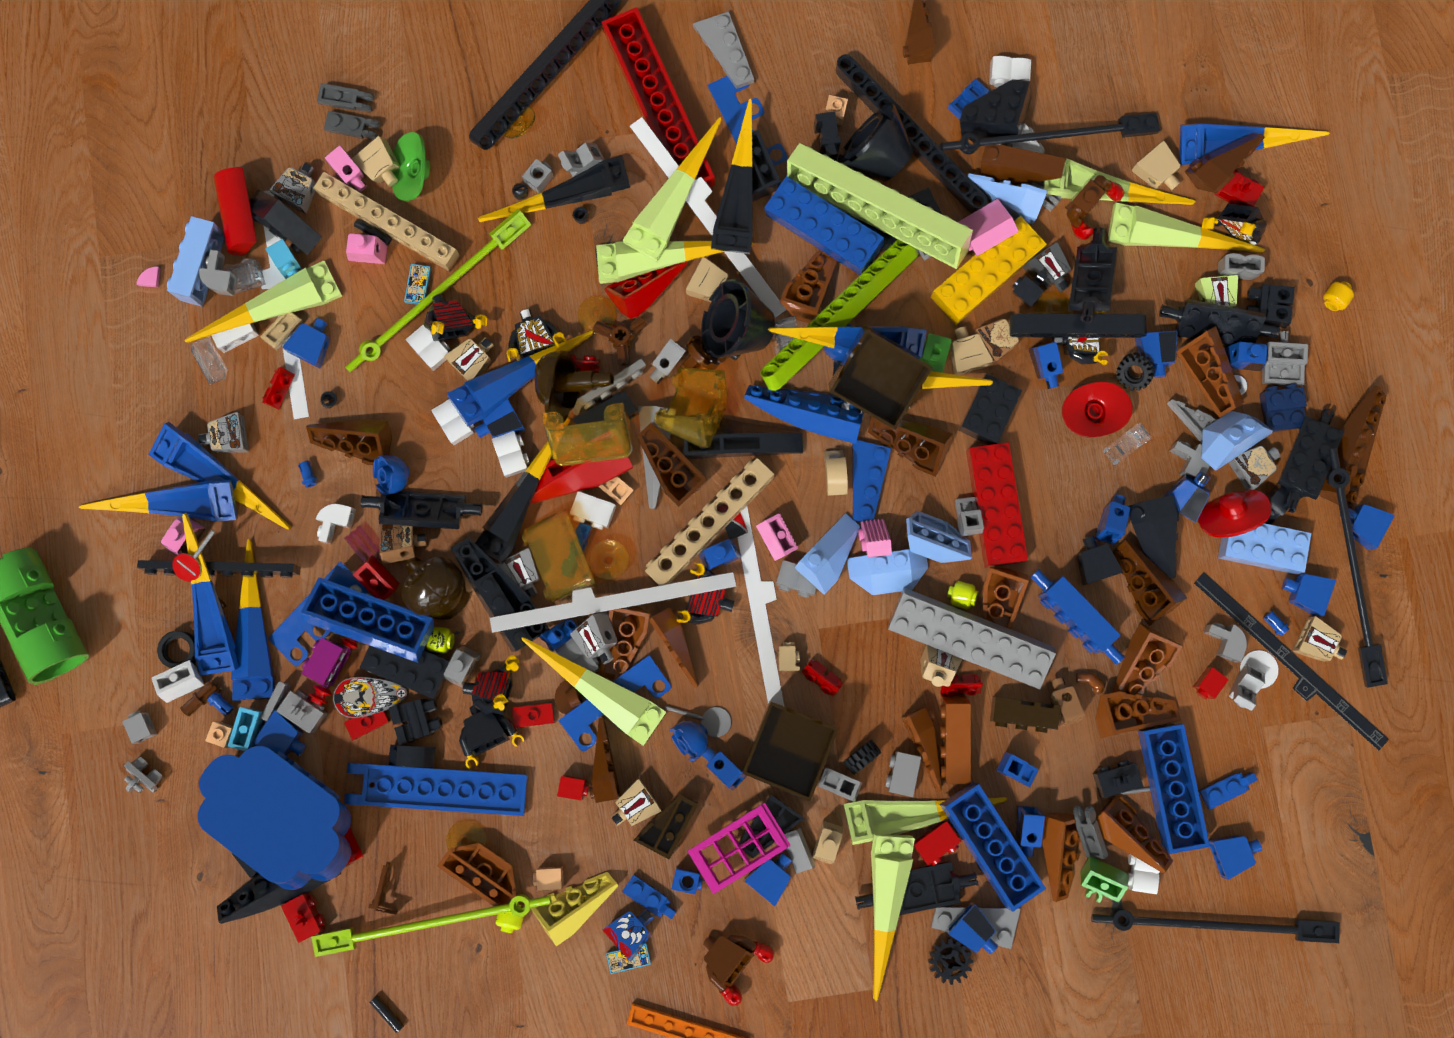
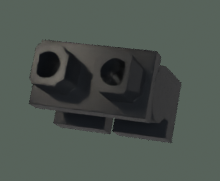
(827, 127)
(1274, 302)
(418, 719)

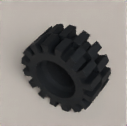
(1142, 362)
(862, 757)

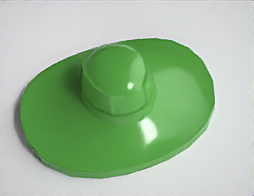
(413, 166)

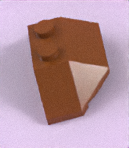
(481, 872)

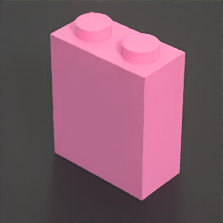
(989, 226)

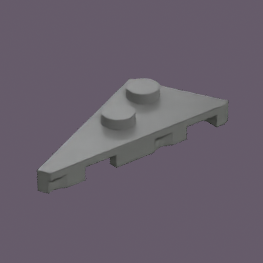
(1194, 420)

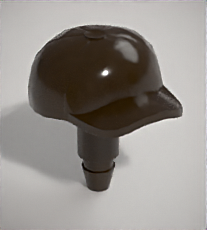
(560, 382)
(434, 588)

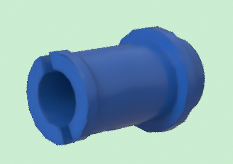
(309, 479)
(1276, 623)
(220, 703)

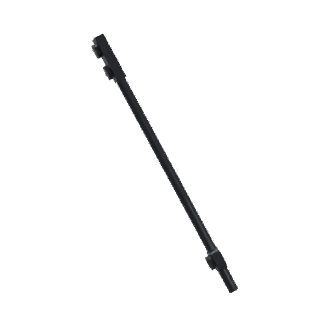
(1128, 125)
(1370, 654)
(1304, 929)

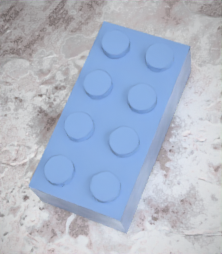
(198, 241)
(1269, 548)

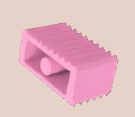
(777, 537)
(875, 538)

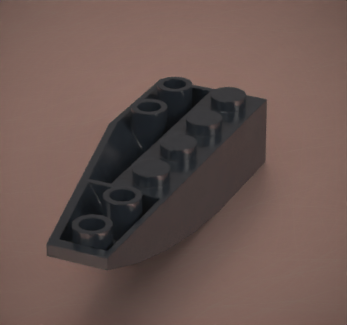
(746, 439)
(497, 592)
(259, 896)

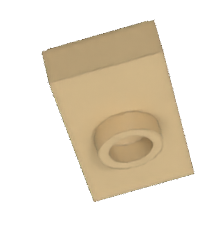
(281, 330)

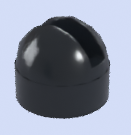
(520, 194)
(578, 215)
(326, 396)

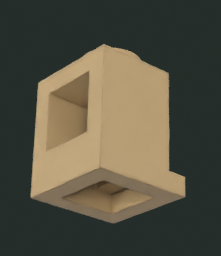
(788, 657)

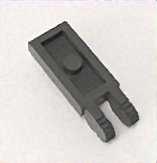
(343, 97)
(350, 125)
(1090, 832)

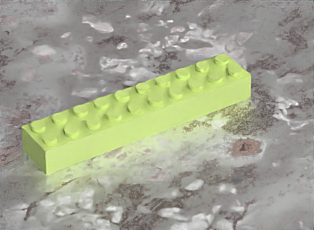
(880, 206)

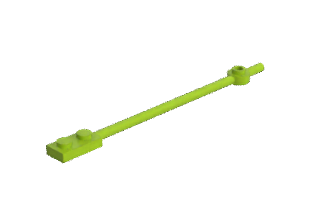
(501, 236)
(346, 940)

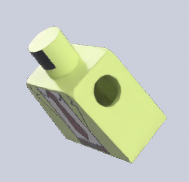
(1218, 290)

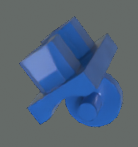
(558, 634)

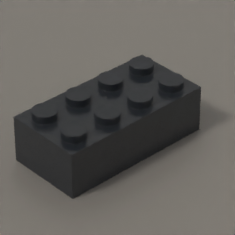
(422, 677)

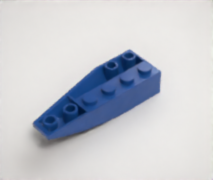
(810, 411)

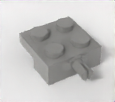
(1285, 362)

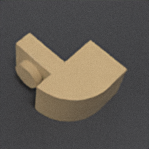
(835, 472)

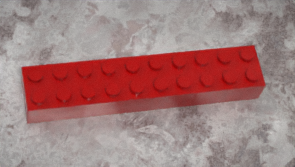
(652, 87)

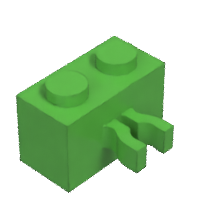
(936, 351)
(1103, 879)

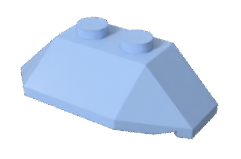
(1231, 437)
(936, 539)
(887, 572)

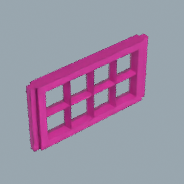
(706, 868)

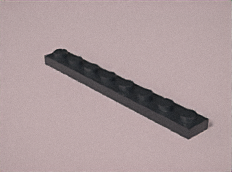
(227, 569)

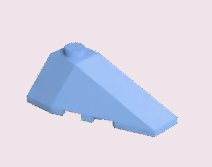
(1018, 201)
(827, 557)

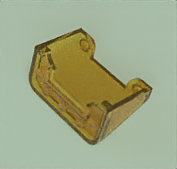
(696, 405)
(591, 440)
(558, 556)

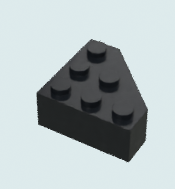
(998, 112)
(283, 222)

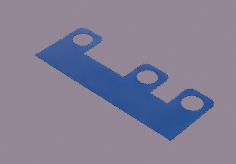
(734, 112)
(288, 632)
(641, 674)

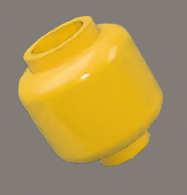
(1338, 296)

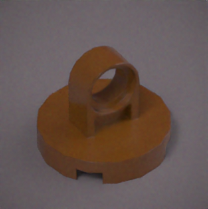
(699, 356)
(568, 697)

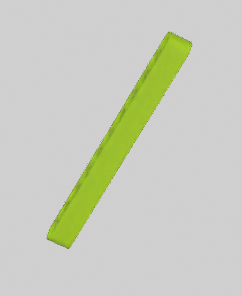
(840, 312)

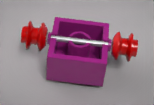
(326, 665)

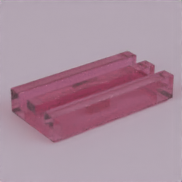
(354, 534)

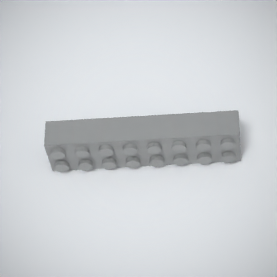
(972, 638)

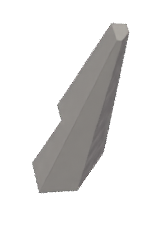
(646, 416)

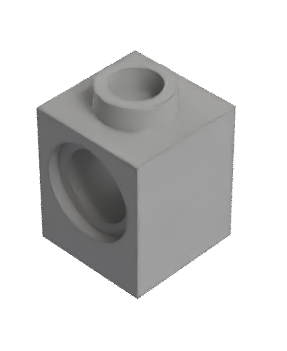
(538, 184)
(139, 727)

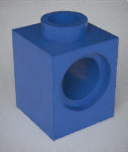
(679, 886)

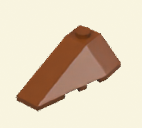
(1003, 595)

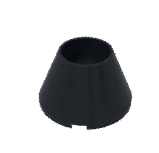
(879, 145)
(735, 321)

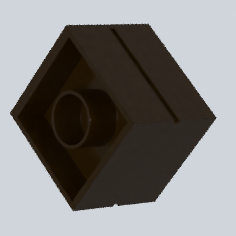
(879, 376)
(789, 751)

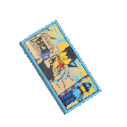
(417, 284)
(618, 961)

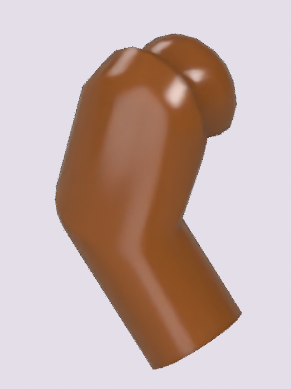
(1097, 684)

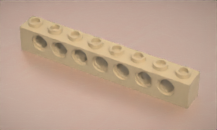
(386, 221)
(708, 534)

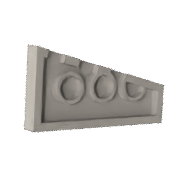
(723, 42)
(620, 380)
(1000, 918)

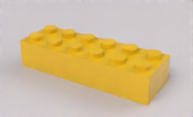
(987, 273)

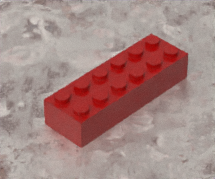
(997, 499)

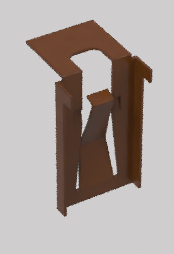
(376, 903)

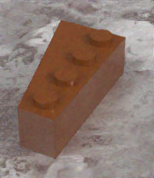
(1212, 372)
(956, 739)

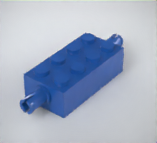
(1078, 615)

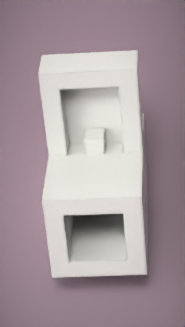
(331, 516)

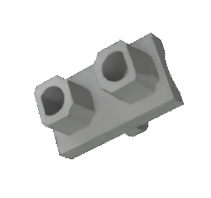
(135, 769)

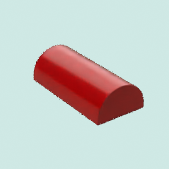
(235, 210)

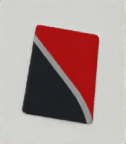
(736, 526)

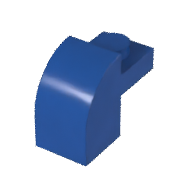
(1017, 769)

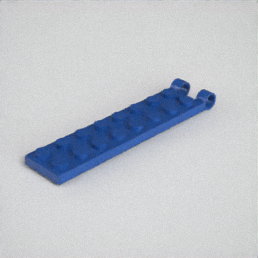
(440, 789)

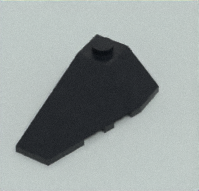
(1156, 530)

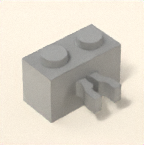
(302, 711)

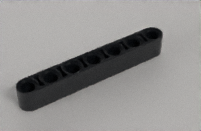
(1072, 327)

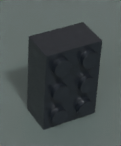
(990, 411)

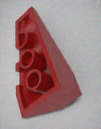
(639, 292)

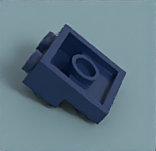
(1284, 407)

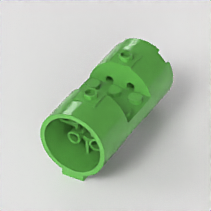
(35, 619)

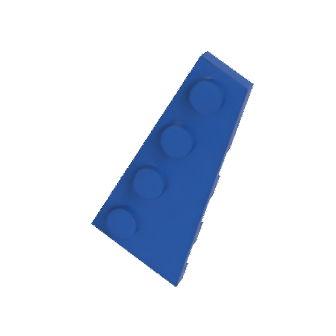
(869, 470)

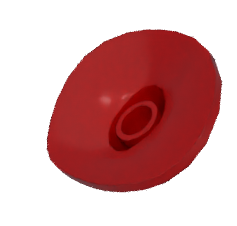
(1096, 409)
(1235, 513)

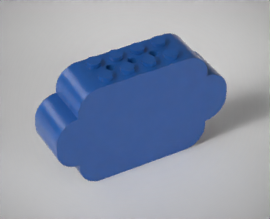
(275, 817)

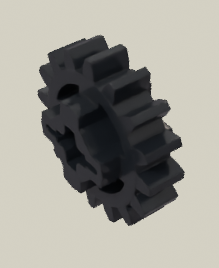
(953, 952)

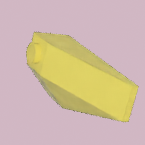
(573, 907)

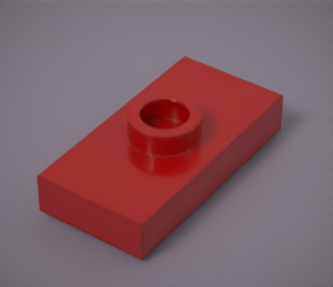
(533, 715)
(363, 725)

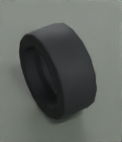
(165, 641)

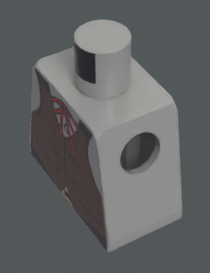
(675, 355)

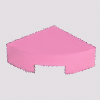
(149, 277)

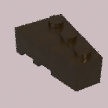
(1024, 714)
(667, 828)

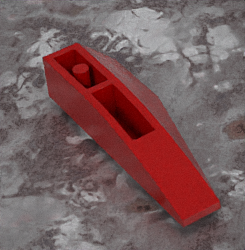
(569, 479)

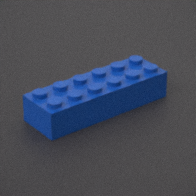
(824, 226)
(367, 619)
(1173, 788)
(992, 846)

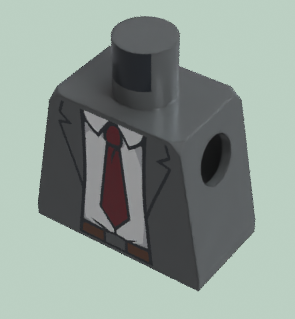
(1053, 264)

